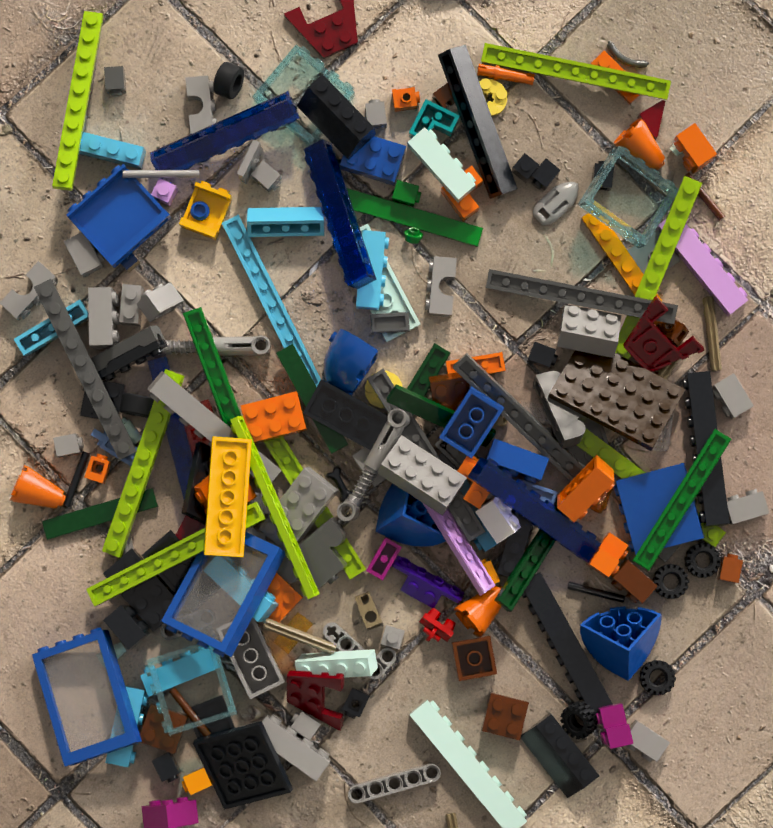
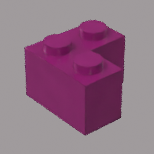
(614, 725)
(169, 813)

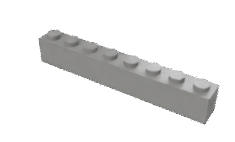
(197, 415)

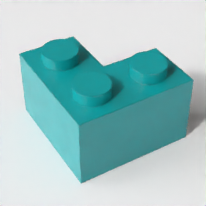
(434, 117)

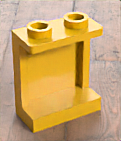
(218, 203)

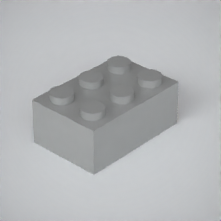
(103, 317)
(589, 331)

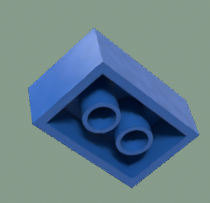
(376, 160)
(471, 422)
(518, 460)

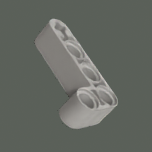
(383, 665)

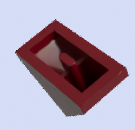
(653, 117)

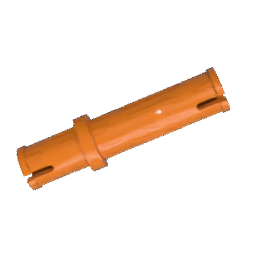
(505, 74)

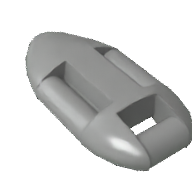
(556, 202)

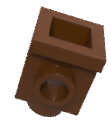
(443, 96)
(676, 333)

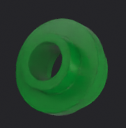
(413, 235)

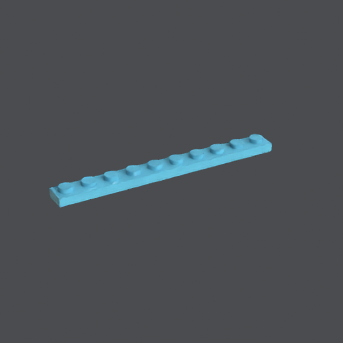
(267, 292)

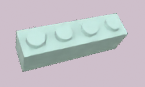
(441, 164)
(350, 663)

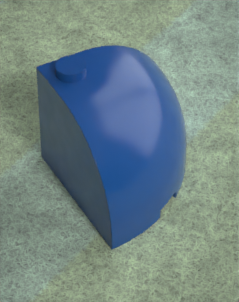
(347, 361)
(407, 520)
(621, 638)

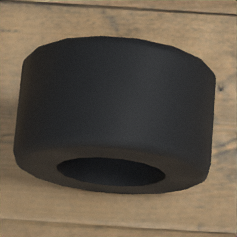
(228, 80)
(136, 405)

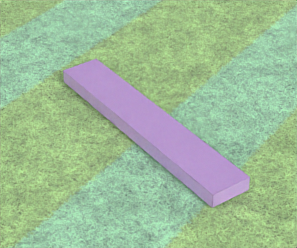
(462, 550)

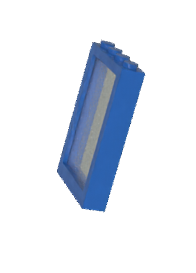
(223, 595)
(86, 697)

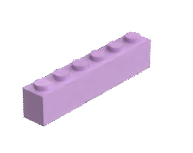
(708, 271)

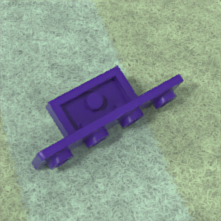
(424, 585)

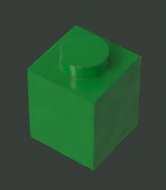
(406, 193)

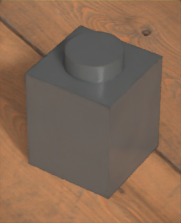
(115, 80)

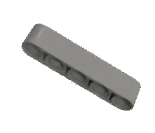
(401, 776)

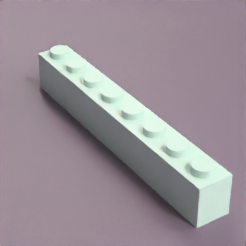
(467, 766)

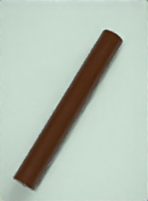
(708, 201)
(188, 710)

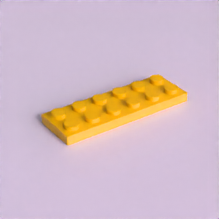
(227, 496)

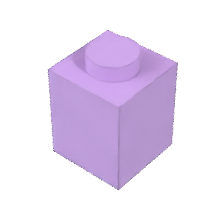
(164, 192)

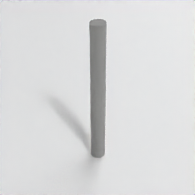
(160, 173)

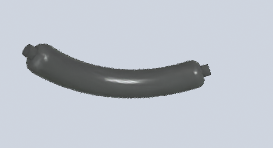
(625, 60)

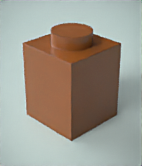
(730, 568)

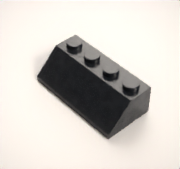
(336, 117)
(559, 755)

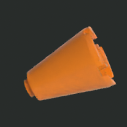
(641, 144)
(36, 490)
(479, 611)

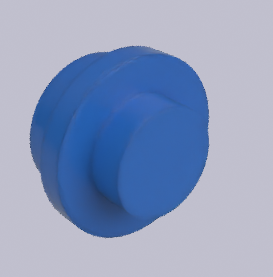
(200, 210)

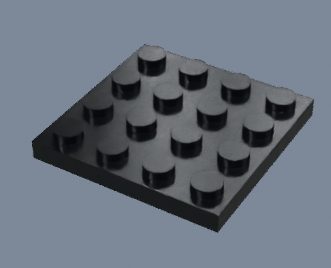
(242, 765)

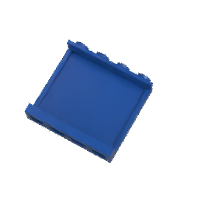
(118, 216)
(645, 499)

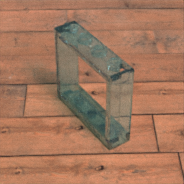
(319, 66)
(612, 221)
(162, 706)

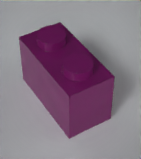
(384, 558)

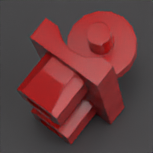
(434, 628)

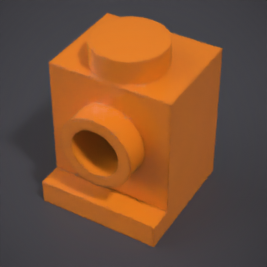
(403, 105)
(91, 472)

